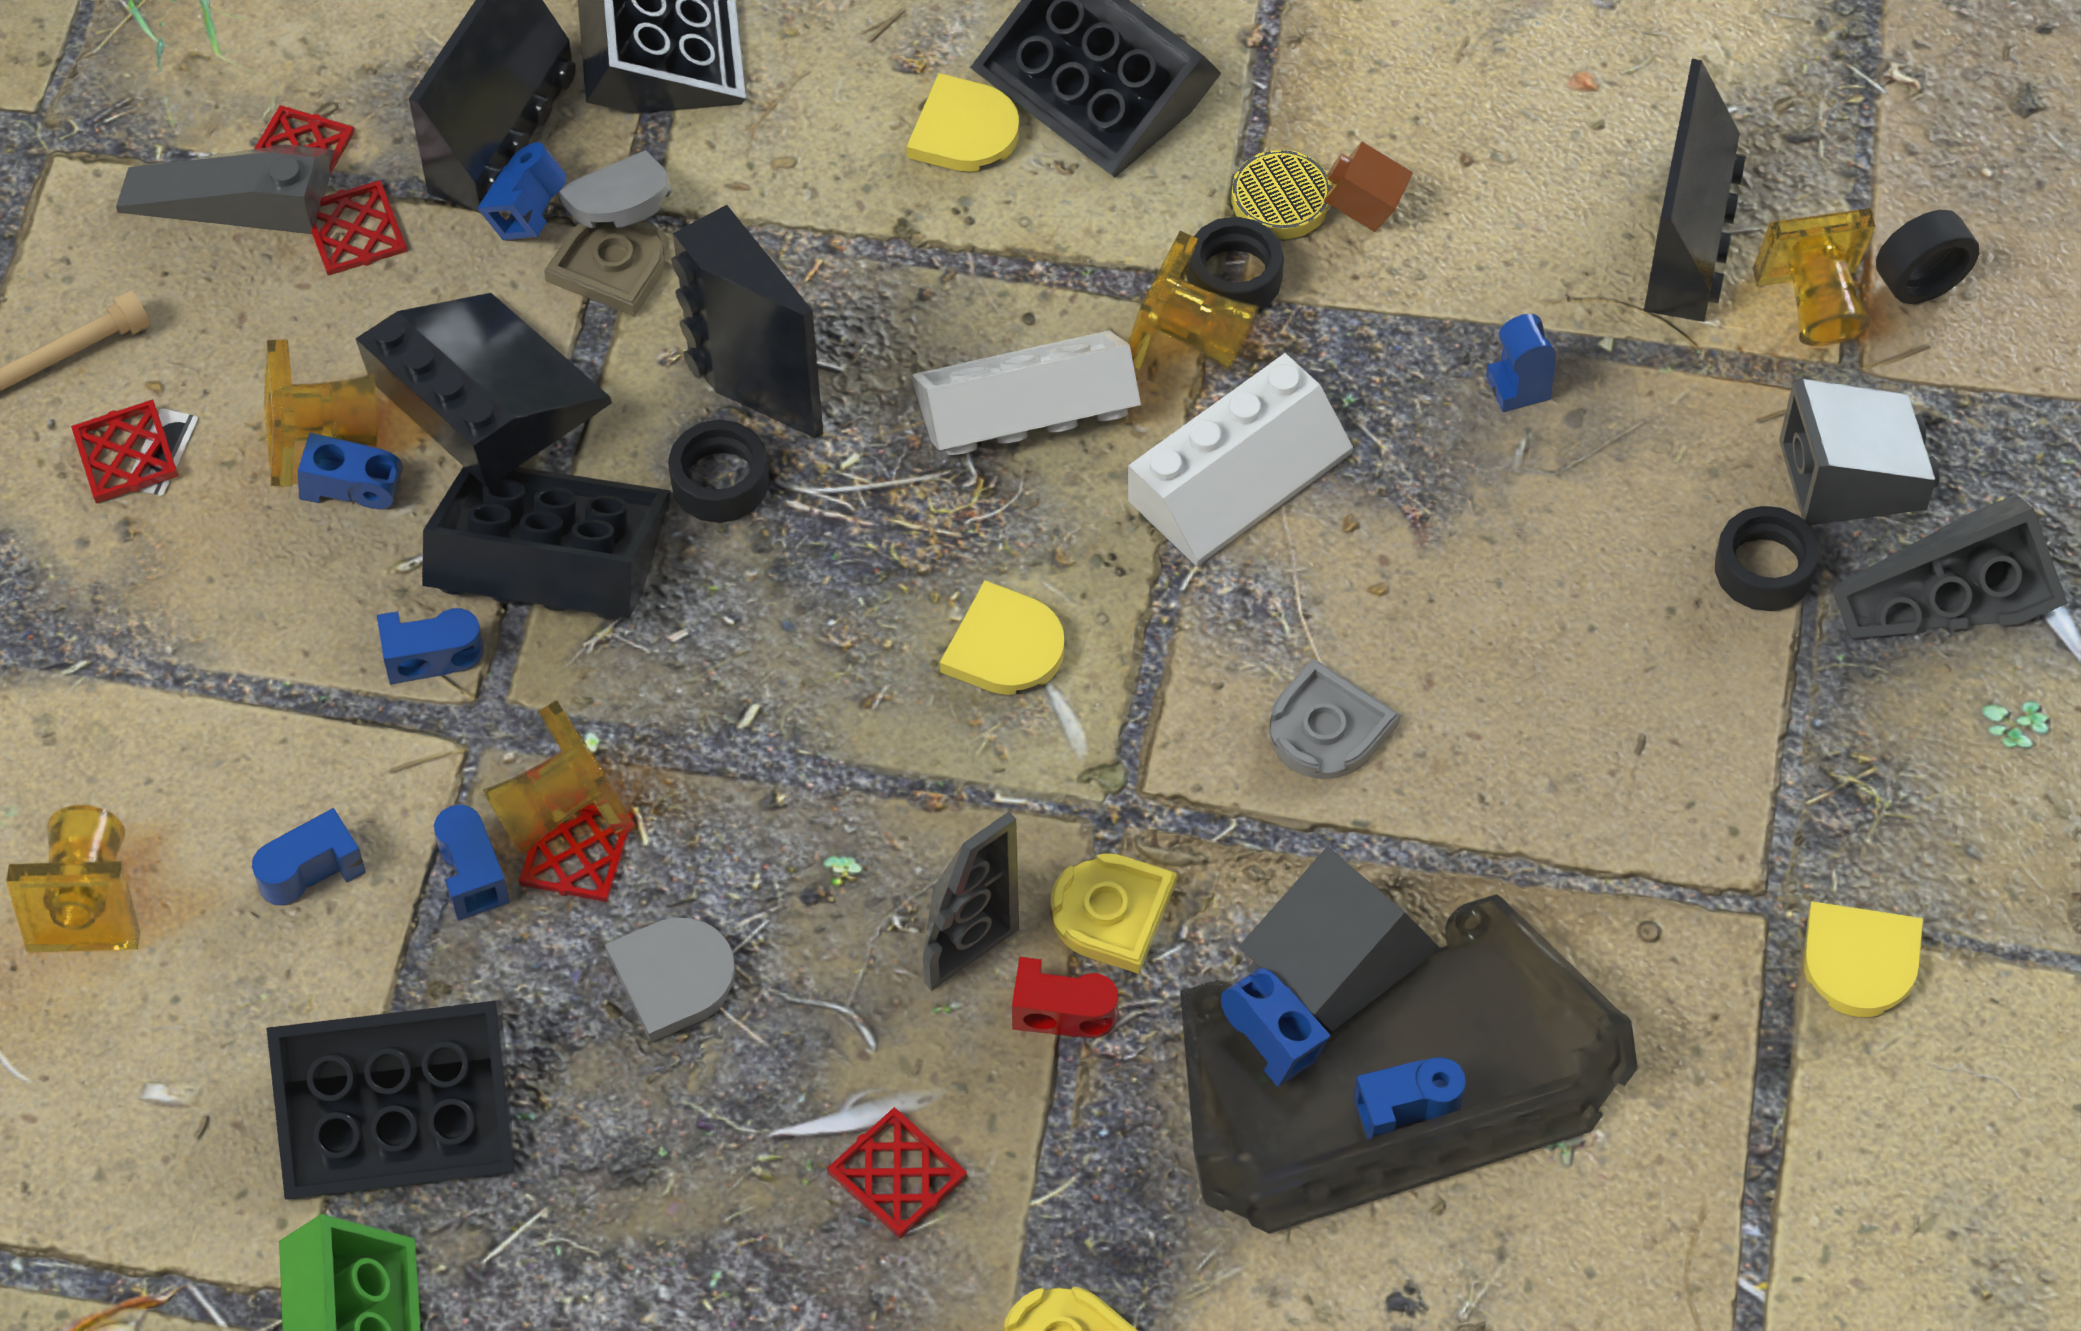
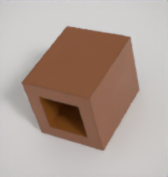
(1366, 185)

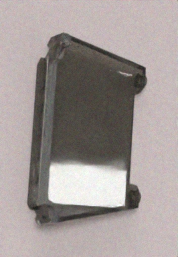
(1495, 1000)

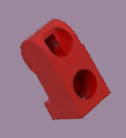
(1063, 1004)

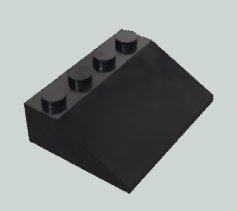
(661, 54)
(1097, 74)
(488, 95)
(1696, 204)
(746, 323)
(479, 382)
(545, 540)
(391, 1099)

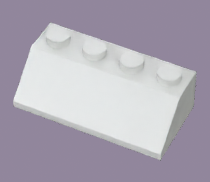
(1027, 391)
(1238, 460)

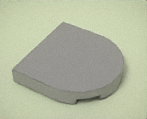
(618, 193)
(1327, 724)
(673, 973)

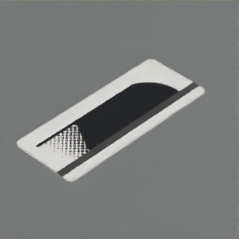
(177, 430)

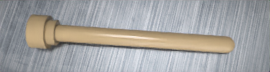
(123, 316)

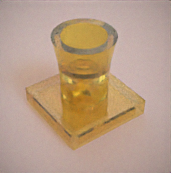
(1818, 259)
(1189, 313)
(329, 408)
(557, 788)
(81, 892)

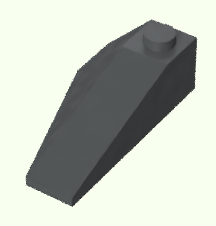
(245, 188)
(1966, 574)
(973, 902)

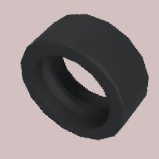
(1243, 236)
(1927, 256)
(715, 438)
(1773, 525)

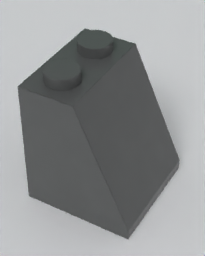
(1855, 452)
(1336, 941)

